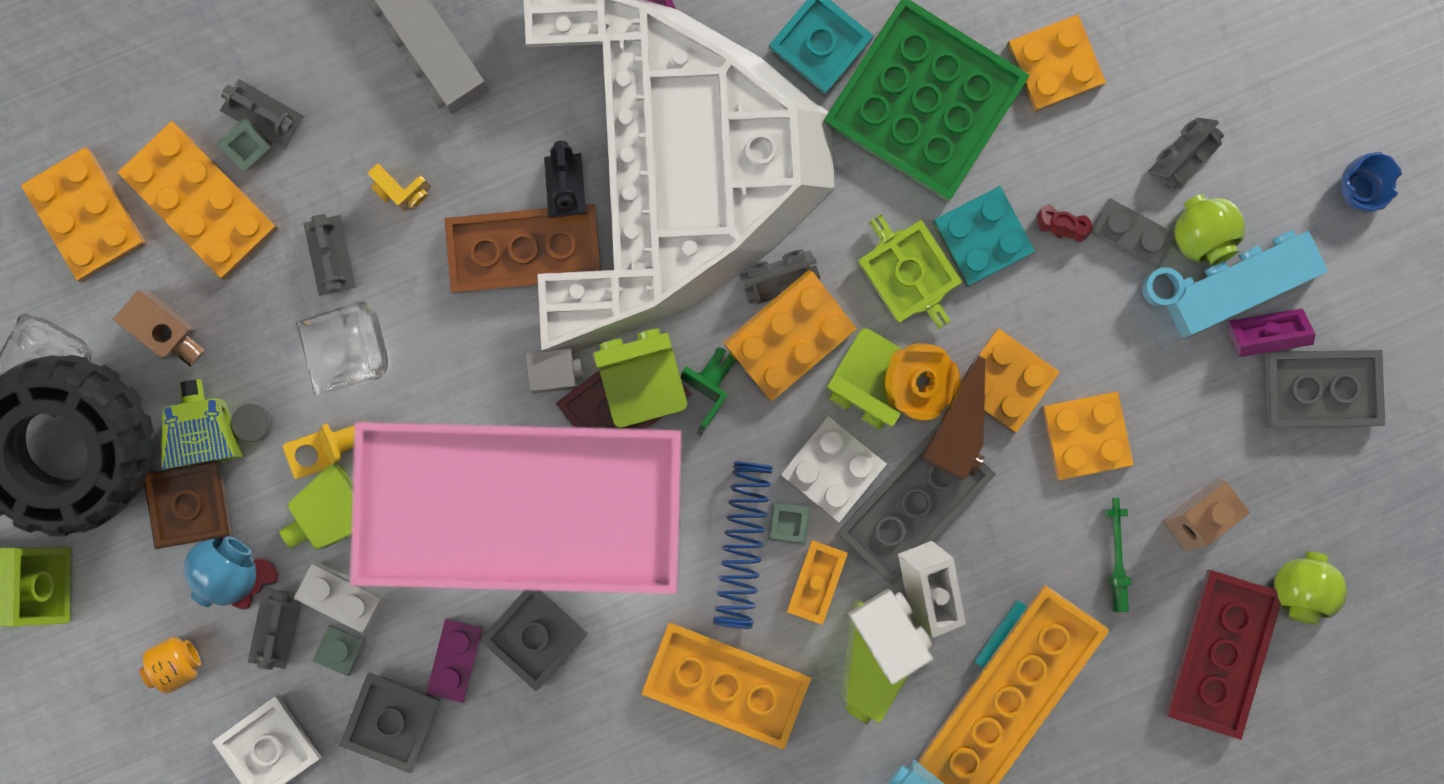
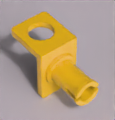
(327, 445)

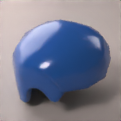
(1370, 182)

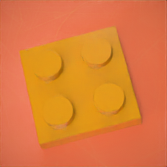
(1058, 63)
(1013, 380)
(1087, 435)

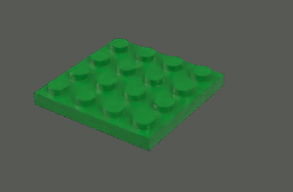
(926, 99)

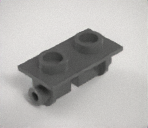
(264, 112)
(1198, 139)
(329, 254)
(765, 277)
(274, 629)

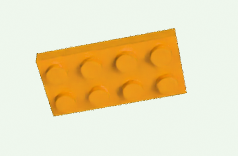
(197, 200)
(726, 685)

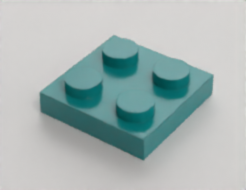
(821, 43)
(983, 236)

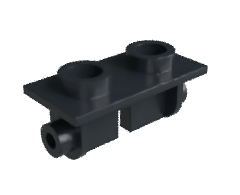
(564, 181)

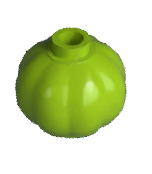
(1209, 229)
(1310, 588)

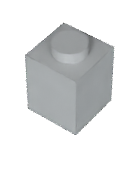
(553, 370)

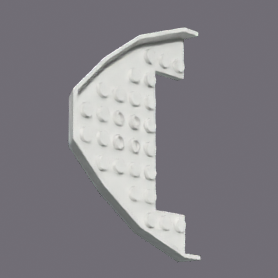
(704, 164)

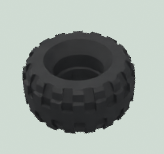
(110, 425)

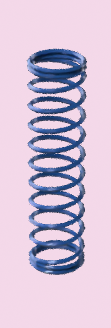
(733, 622)

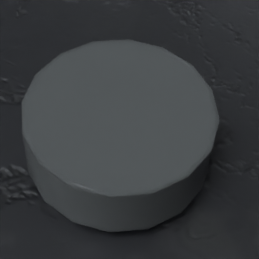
(251, 423)

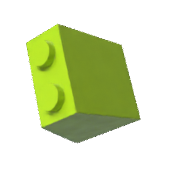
(34, 586)
(864, 683)

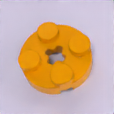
(902, 376)

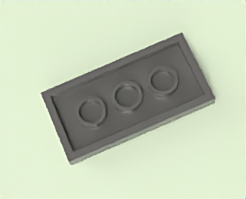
(909, 510)

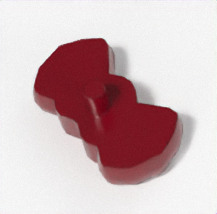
(1064, 224)
(265, 575)

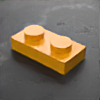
(817, 582)

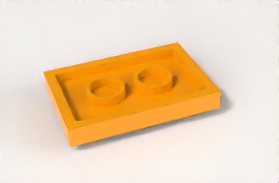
(83, 214)
(789, 335)

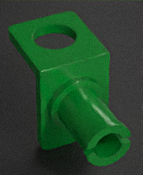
(708, 383)

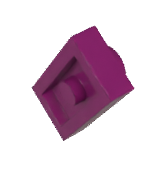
(1271, 332)
(454, 660)

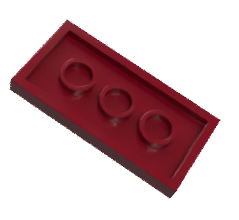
(1224, 654)

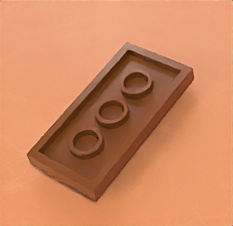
(516, 246)

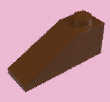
(961, 430)

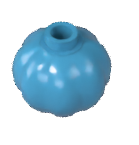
(219, 571)

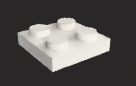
(833, 469)
(267, 746)

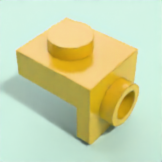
(389, 189)

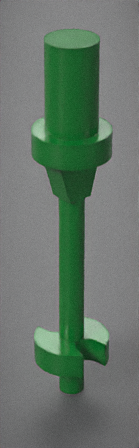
(1119, 579)

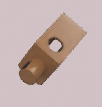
(146, 317)
(1207, 514)

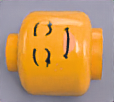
(170, 665)

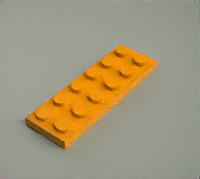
(1014, 692)

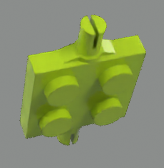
(909, 271)

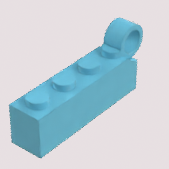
(1238, 287)

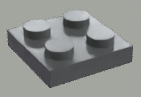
(533, 637)
(390, 722)

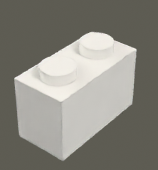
(932, 589)
(335, 597)
(891, 635)

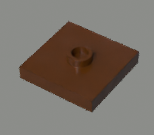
(188, 505)

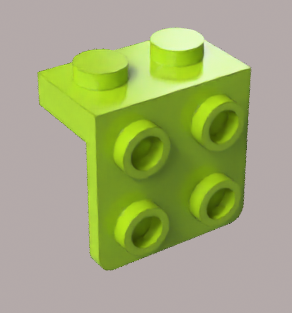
(640, 378)
(861, 380)

